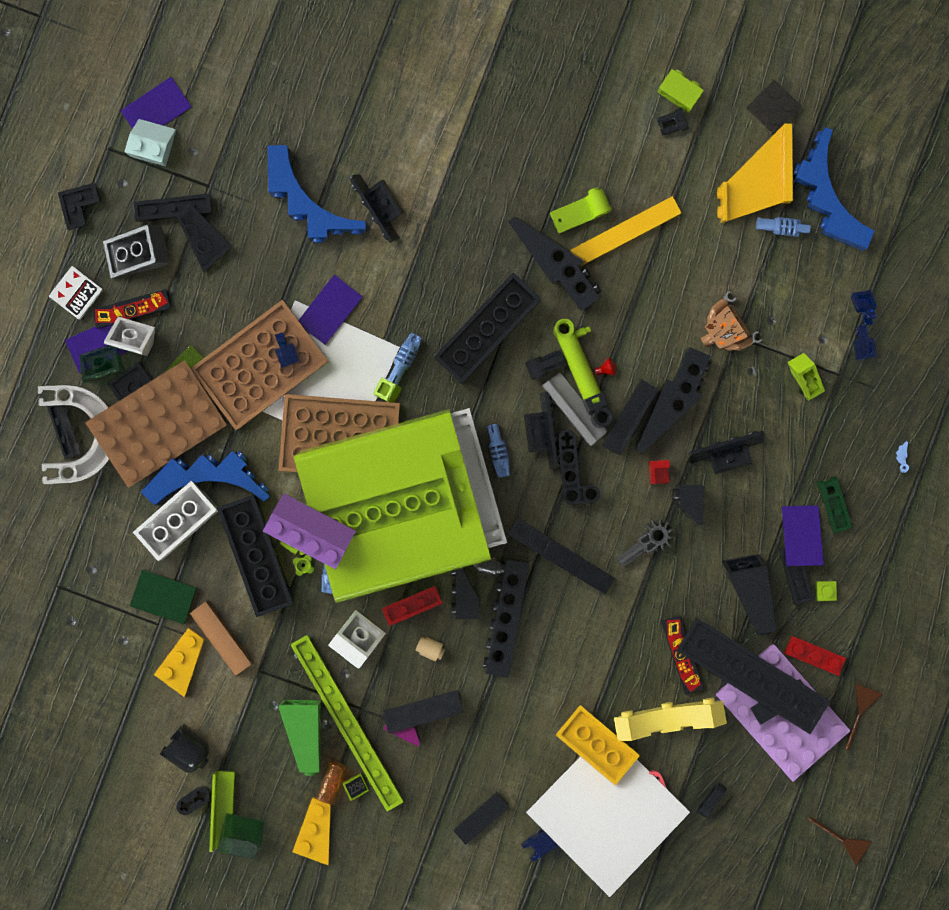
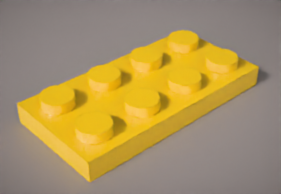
(597, 745)

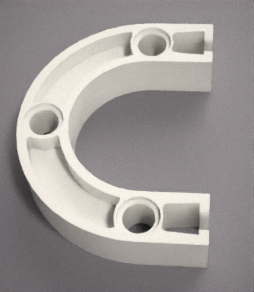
(95, 457)

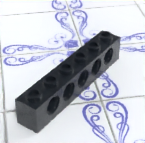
(502, 666)

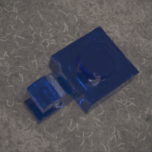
(865, 303)
(865, 346)
(286, 353)

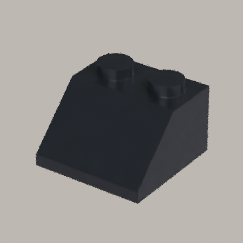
(690, 501)

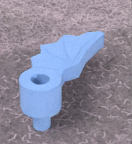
(901, 456)

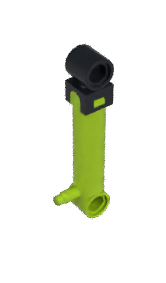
(592, 396)

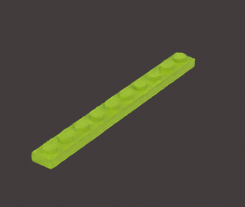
(347, 723)

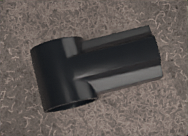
(542, 365)

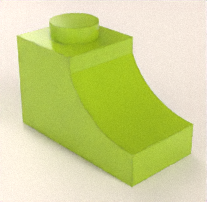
(806, 375)

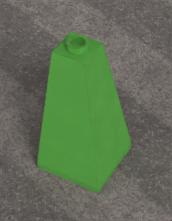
(303, 729)

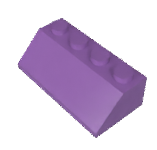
(309, 531)

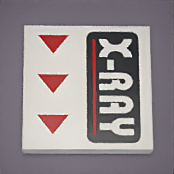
(76, 293)

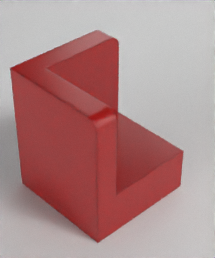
(659, 471)

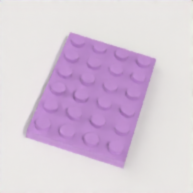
(783, 741)

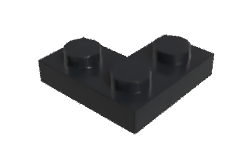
(74, 200)

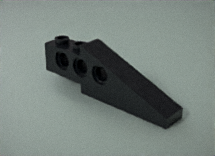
(544, 251)
(663, 413)
(561, 555)

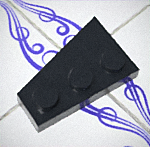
(203, 237)

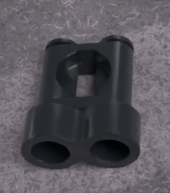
(680, 122)

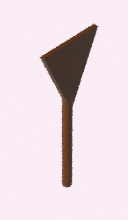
(865, 698)
(854, 847)

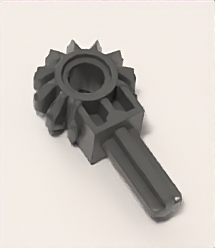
(647, 543)

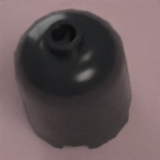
(186, 750)

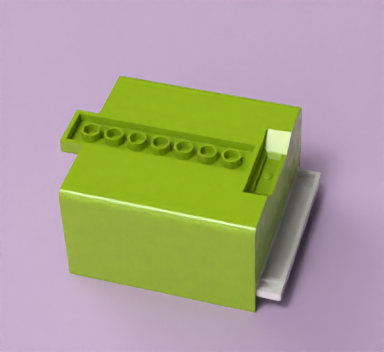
(411, 496)

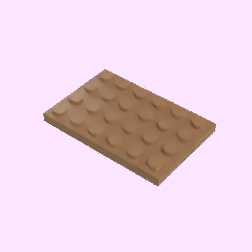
(245, 371)
(322, 420)
(156, 423)

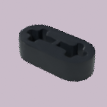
(191, 797)
(711, 799)

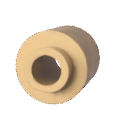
(430, 648)

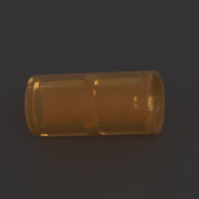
(331, 782)

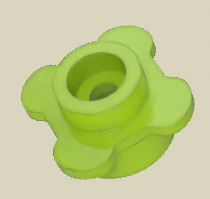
(298, 565)

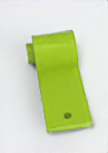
(581, 211)

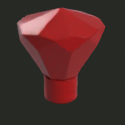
(607, 367)

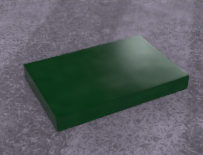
(163, 596)

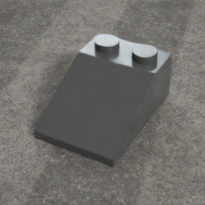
(136, 251)

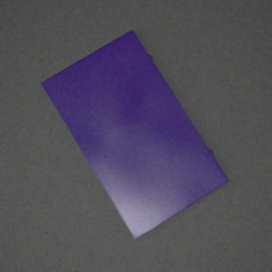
(157, 105)
(329, 309)
(88, 341)
(802, 535)

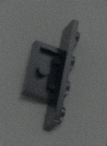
(380, 203)
(540, 431)
(728, 454)

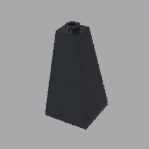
(752, 586)

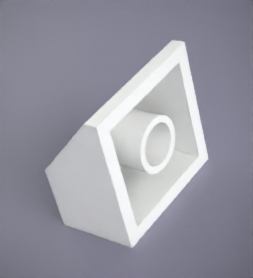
(131, 336)
(357, 639)

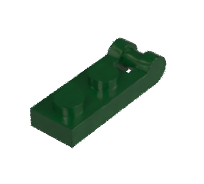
(835, 505)

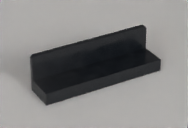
(630, 417)
(422, 711)

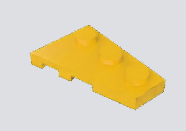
(180, 663)
(315, 833)

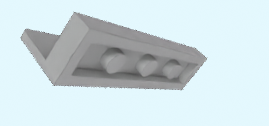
(573, 408)

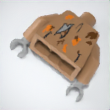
(727, 328)

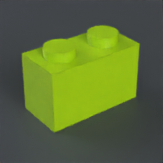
(680, 90)

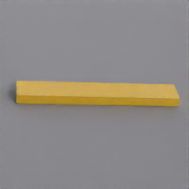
(627, 230)

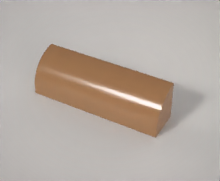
(221, 637)

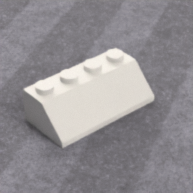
(176, 521)

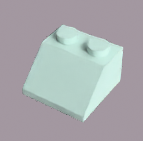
(150, 142)

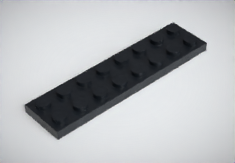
(753, 676)

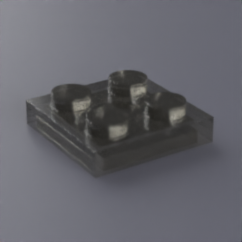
(773, 107)

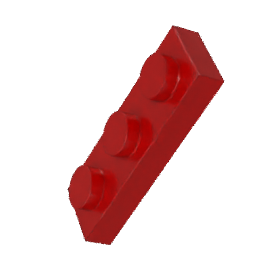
(412, 605)
(815, 655)

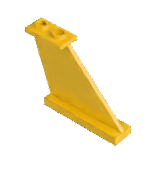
(761, 181)

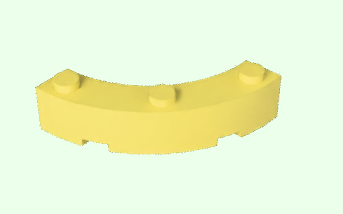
(669, 719)

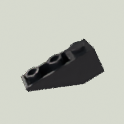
(466, 598)

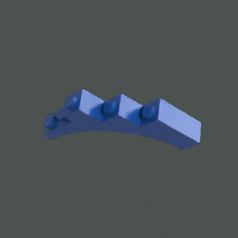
(814, 174)
(320, 222)
(230, 470)

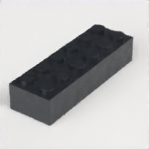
(487, 328)
(256, 555)

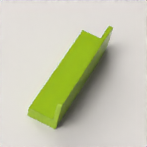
(222, 802)

